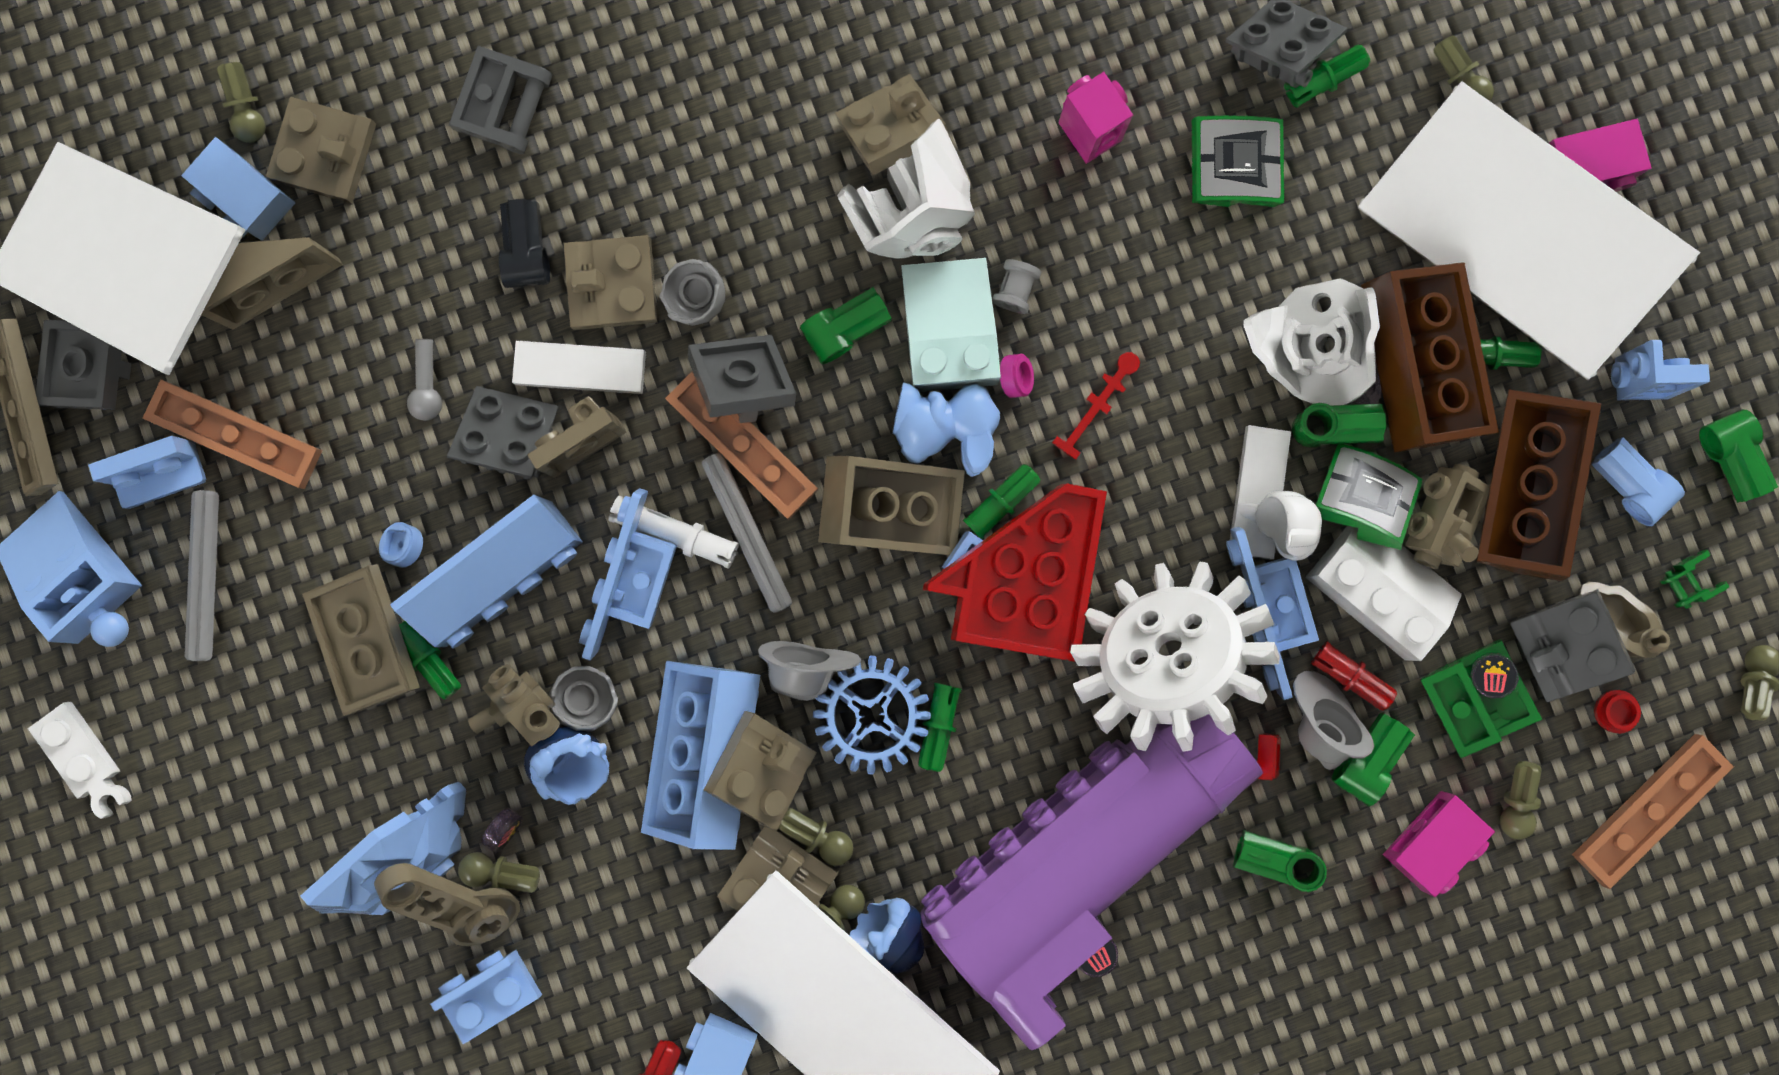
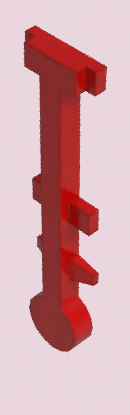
(1127, 364)

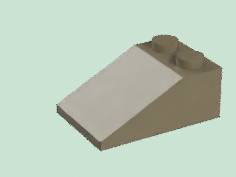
(264, 275)
(890, 505)

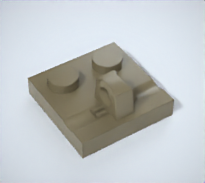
(888, 123)
(321, 150)
(610, 282)
(590, 432)
(760, 770)
(778, 852)

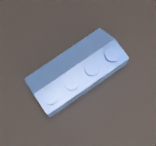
(489, 573)
(692, 730)

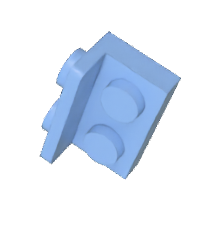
(1646, 376)
(151, 471)
(488, 996)

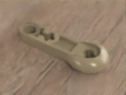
(463, 913)

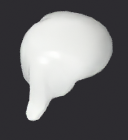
(1288, 520)

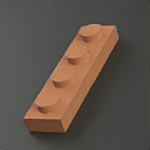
(232, 434)
(746, 450)
(1652, 811)

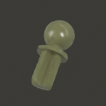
(1460, 67)
(245, 123)
(1759, 682)
(1518, 819)
(834, 847)
(478, 869)
(845, 904)

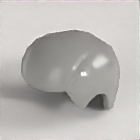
(693, 292)
(583, 698)

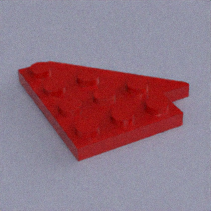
(1030, 577)

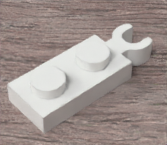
(79, 757)

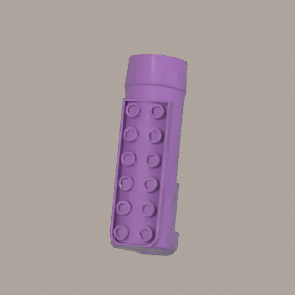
(1033, 899)

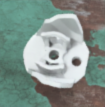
(935, 202)
(1293, 337)

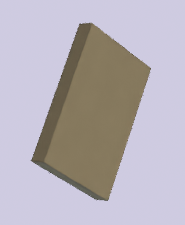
(360, 640)

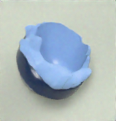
(567, 765)
(891, 934)

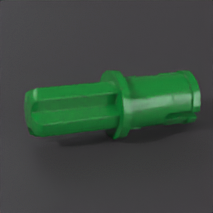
(1329, 74)
(1510, 353)
(1002, 500)
(427, 661)
(939, 727)

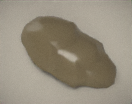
(1633, 619)

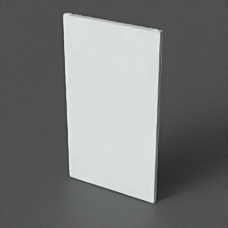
(1531, 226)
(116, 256)
(824, 994)

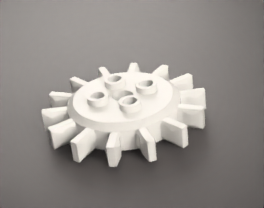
(1157, 688)

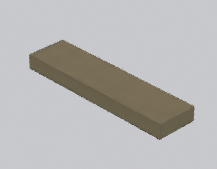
(23, 414)

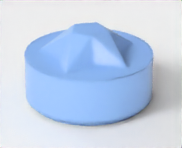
(400, 544)

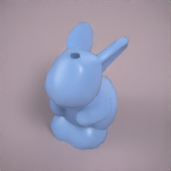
(931, 422)

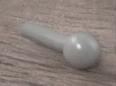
(424, 401)

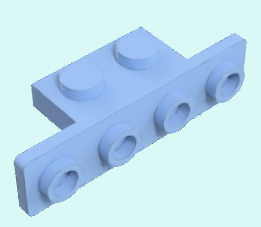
(634, 577)
(1282, 590)

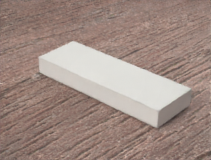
(579, 367)
(1260, 474)

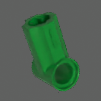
(835, 331)
(1342, 424)
(1736, 446)
(1370, 776)
(1276, 861)

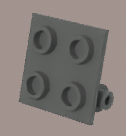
(1284, 41)
(502, 431)

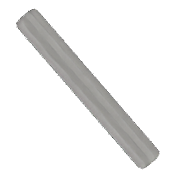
(746, 532)
(201, 575)

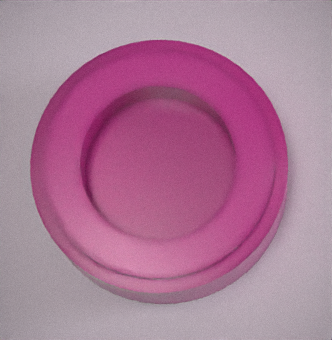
(1016, 375)

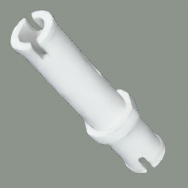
(686, 537)

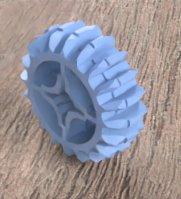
(902, 737)

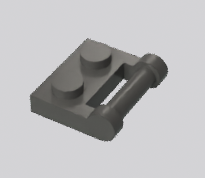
(487, 96)

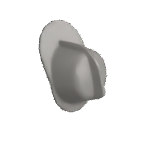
(803, 669)
(1328, 722)

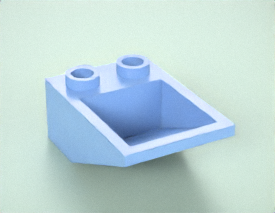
(67, 576)

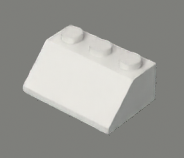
(1387, 593)

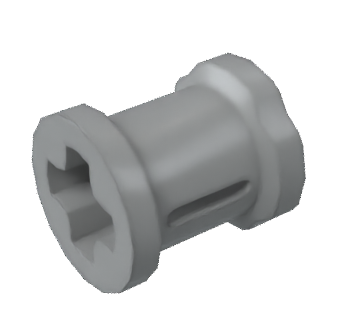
(1016, 286)

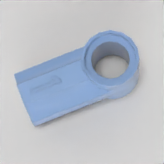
(1646, 490)

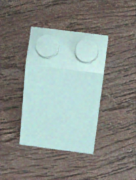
(950, 324)

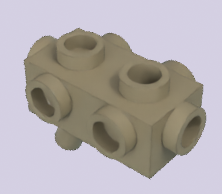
(1448, 517)
(519, 702)

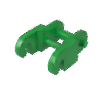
(1686, 567)

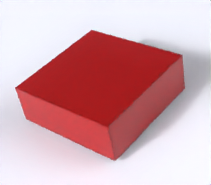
(1269, 755)

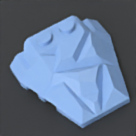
(420, 839)

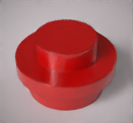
(1617, 711)

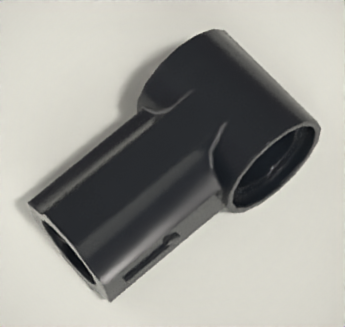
(524, 257)

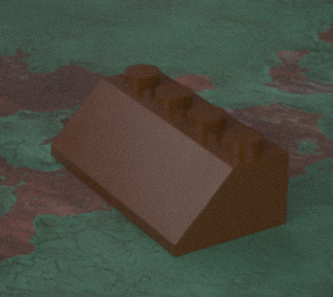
(1431, 358)
(1538, 484)

